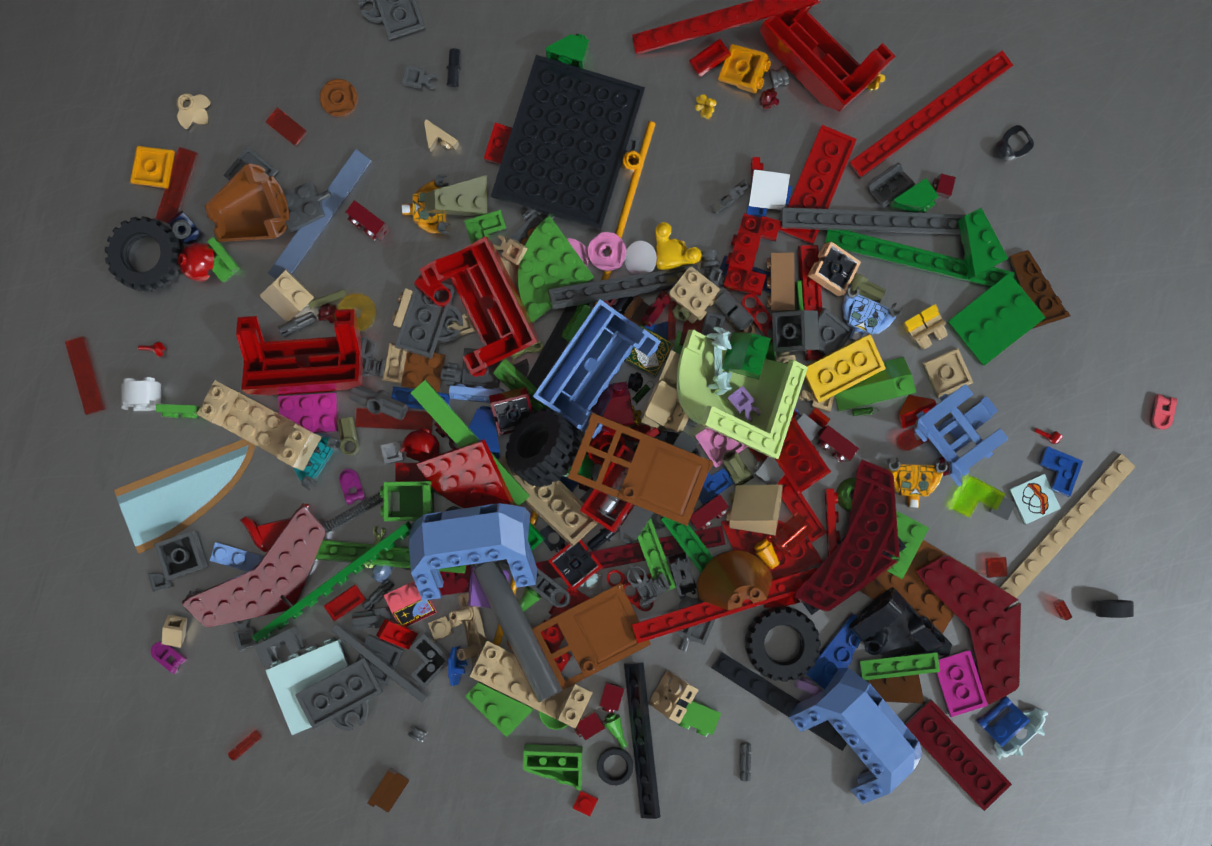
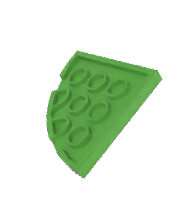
(548, 265)

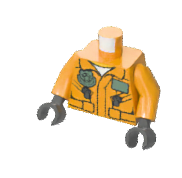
(428, 222)
(916, 479)

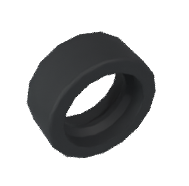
(1114, 608)
(600, 766)

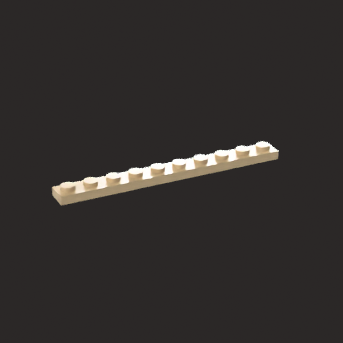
(1067, 526)

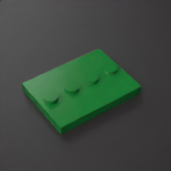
(996, 319)

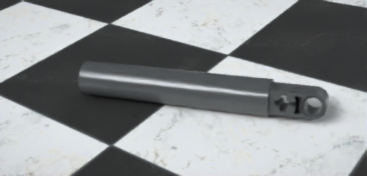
(517, 629)

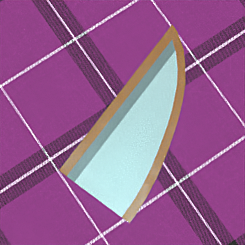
(180, 495)

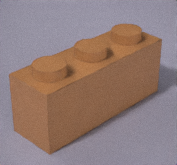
(781, 282)

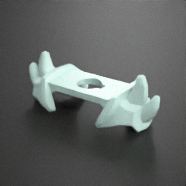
(720, 342)
(1035, 726)

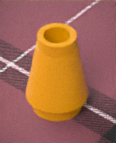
(634, 159)
(766, 553)

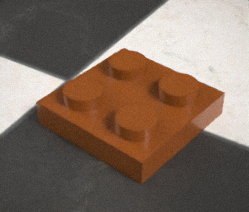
(421, 368)

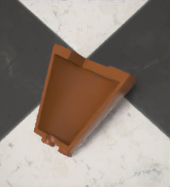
(249, 207)
(734, 578)

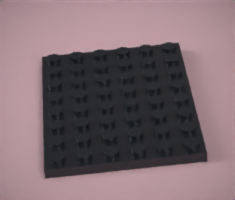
(568, 142)

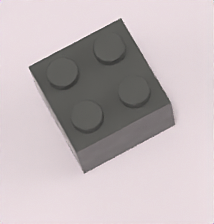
(795, 331)
(181, 555)

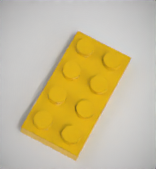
(844, 368)

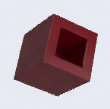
(611, 697)
(589, 725)

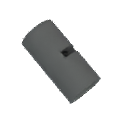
(734, 311)

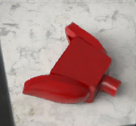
(267, 533)

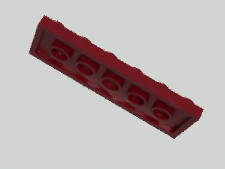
(957, 755)

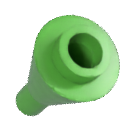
(529, 598)
(614, 725)

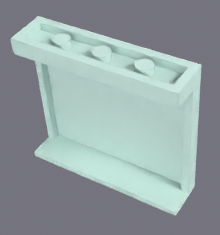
(300, 673)

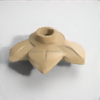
(194, 112)

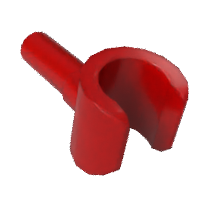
(157, 348)
(1055, 438)

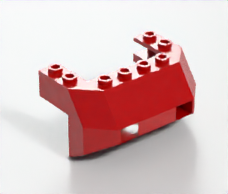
(820, 60)
(489, 300)
(301, 364)

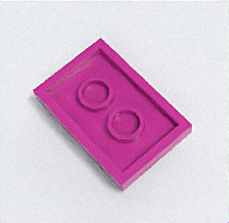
(311, 411)
(960, 683)

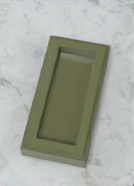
(328, 298)

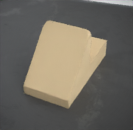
(435, 134)

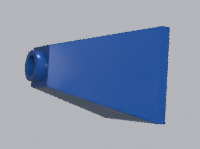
(484, 428)

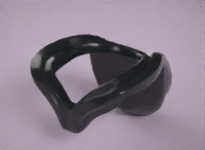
(1004, 148)

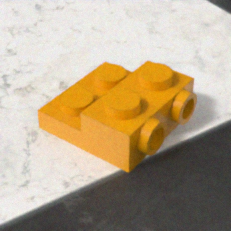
(745, 68)

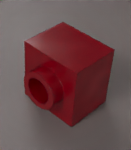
(944, 185)

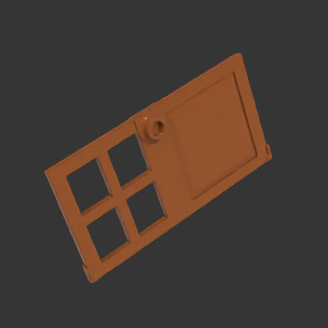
(657, 478)
(595, 632)

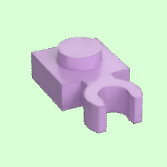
(742, 402)

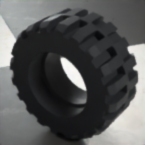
(120, 247)
(529, 437)
(808, 649)

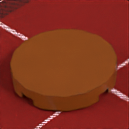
(338, 98)

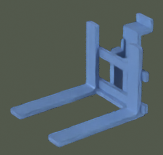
(963, 428)

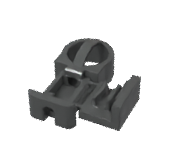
(371, 365)
(648, 589)

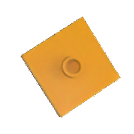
(152, 167)

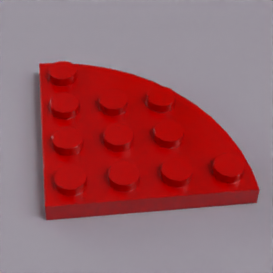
(467, 476)
(796, 560)

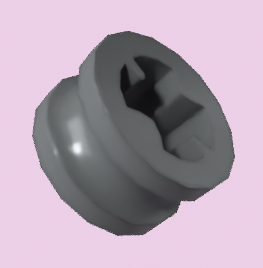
(417, 733)

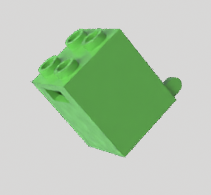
(415, 500)

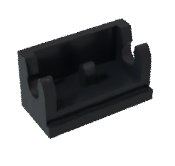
(682, 574)

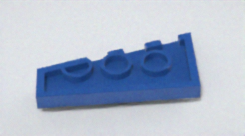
(835, 654)

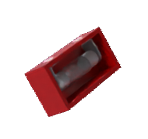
(605, 508)

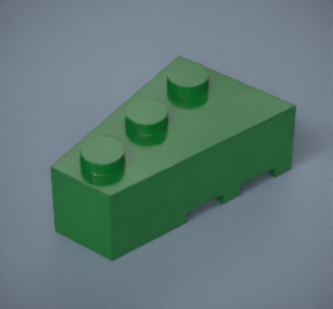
(980, 243)

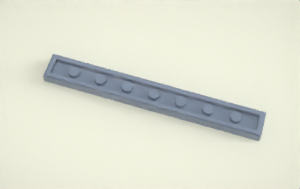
(308, 234)

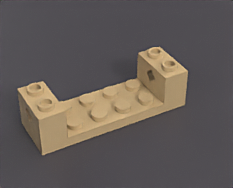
(259, 425)
(502, 672)

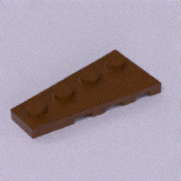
(1037, 287)
(899, 689)

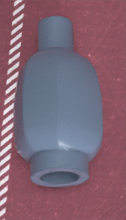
(381, 572)

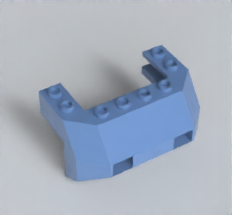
(591, 363)
(470, 538)
(868, 729)

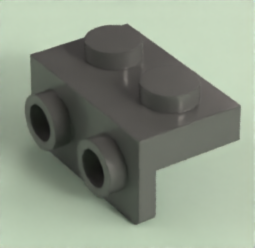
(890, 184)

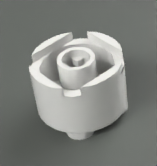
(140, 394)

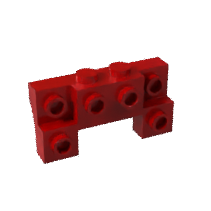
(746, 245)
(553, 635)

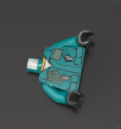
(318, 459)

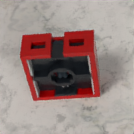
(575, 565)

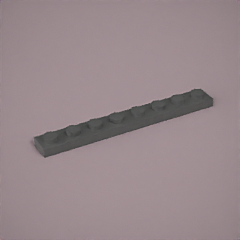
(616, 288)

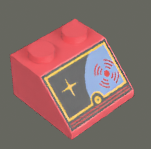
(408, 606)

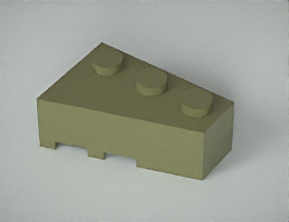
(463, 198)

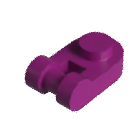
(349, 479)
(162, 652)

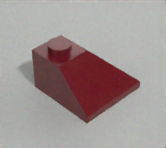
(615, 404)

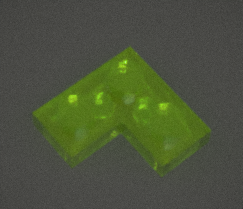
(975, 492)

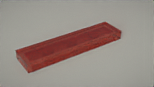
(178, 184)
(85, 375)
(413, 420)

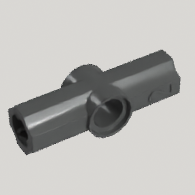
(379, 402)

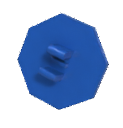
(455, 667)

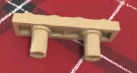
(473, 628)

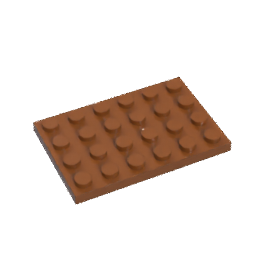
(914, 589)

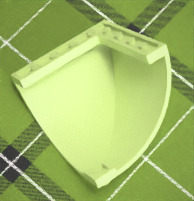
(773, 395)

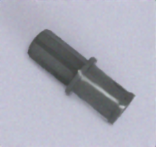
(296, 324)

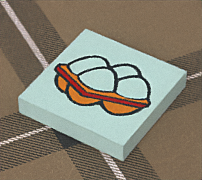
(1034, 499)

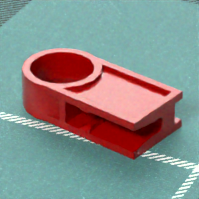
(429, 291)

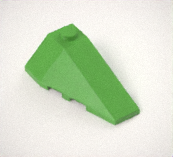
(888, 384)

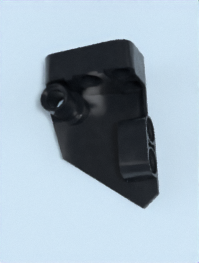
(897, 628)

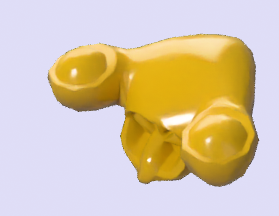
(673, 252)

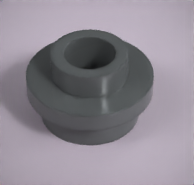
(177, 224)

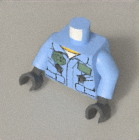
(866, 315)

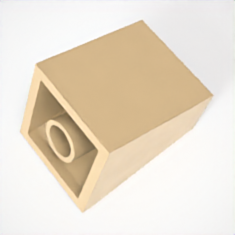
(286, 295)
(755, 508)

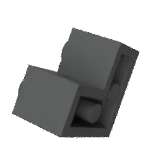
(434, 659)

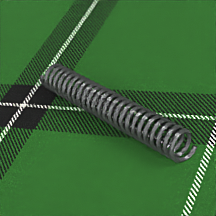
(376, 502)

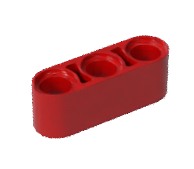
(759, 308)
(635, 598)

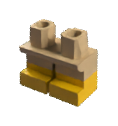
(924, 324)

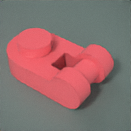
(1163, 419)

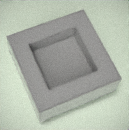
(391, 452)

